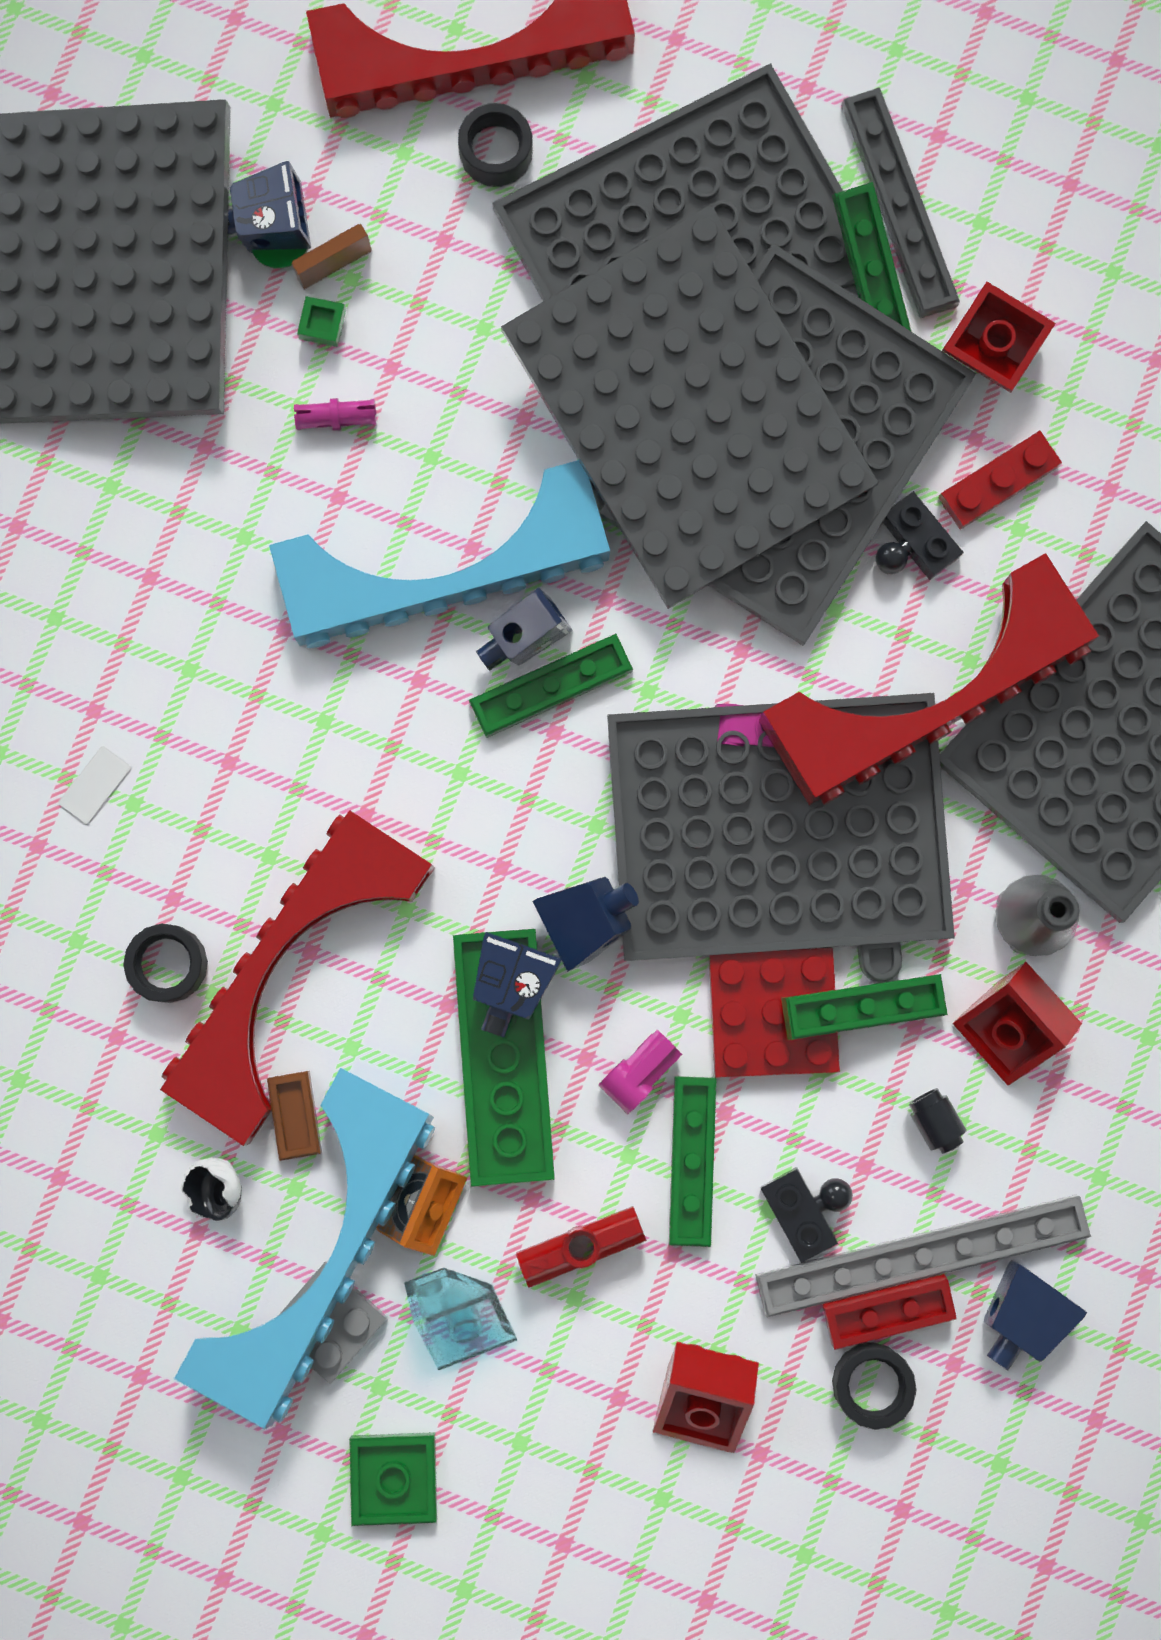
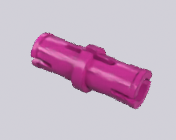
(335, 414)

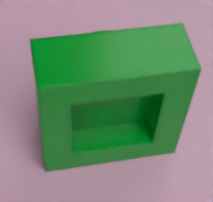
(321, 321)

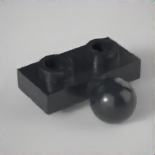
(918, 537)
(802, 1213)

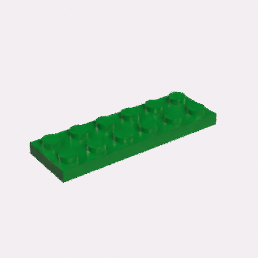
(502, 1080)

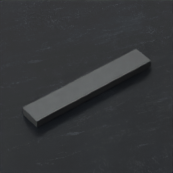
(900, 203)

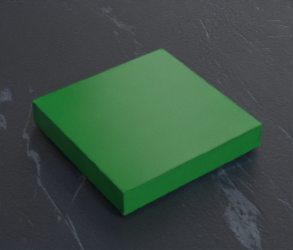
(393, 1479)

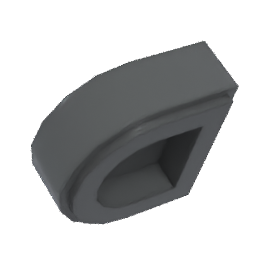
(880, 961)

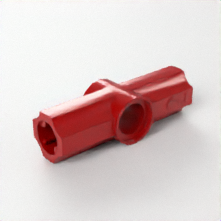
(553, 1255)

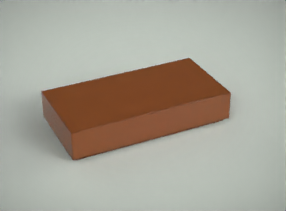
(331, 256)
(294, 1115)

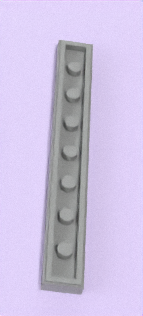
(922, 1255)

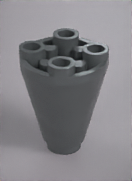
(1027, 918)

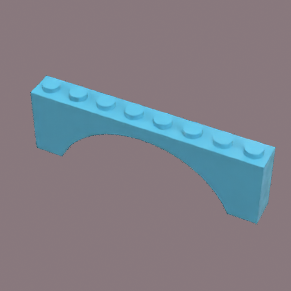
(336, 599)
(259, 1367)

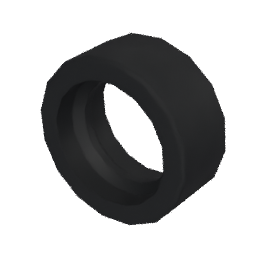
(495, 116)
(137, 948)
(906, 1393)

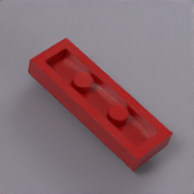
(1000, 480)
(889, 1311)

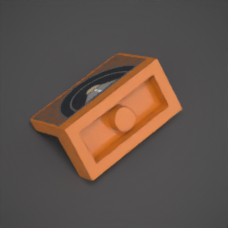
(424, 1207)

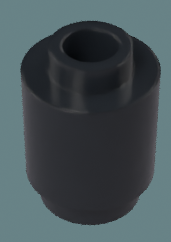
(937, 1121)

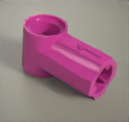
(633, 1078)

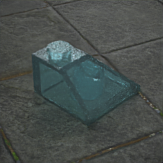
(457, 1316)

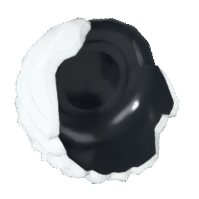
(212, 1189)

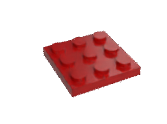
(749, 1014)

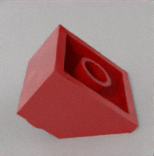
(998, 337)
(1018, 1024)
(706, 1397)

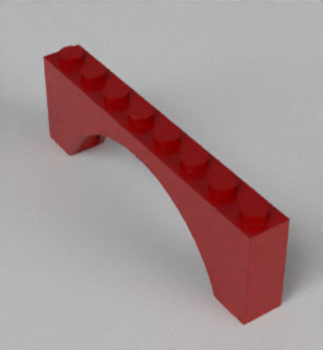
(371, 71)
(833, 747)
(219, 1068)

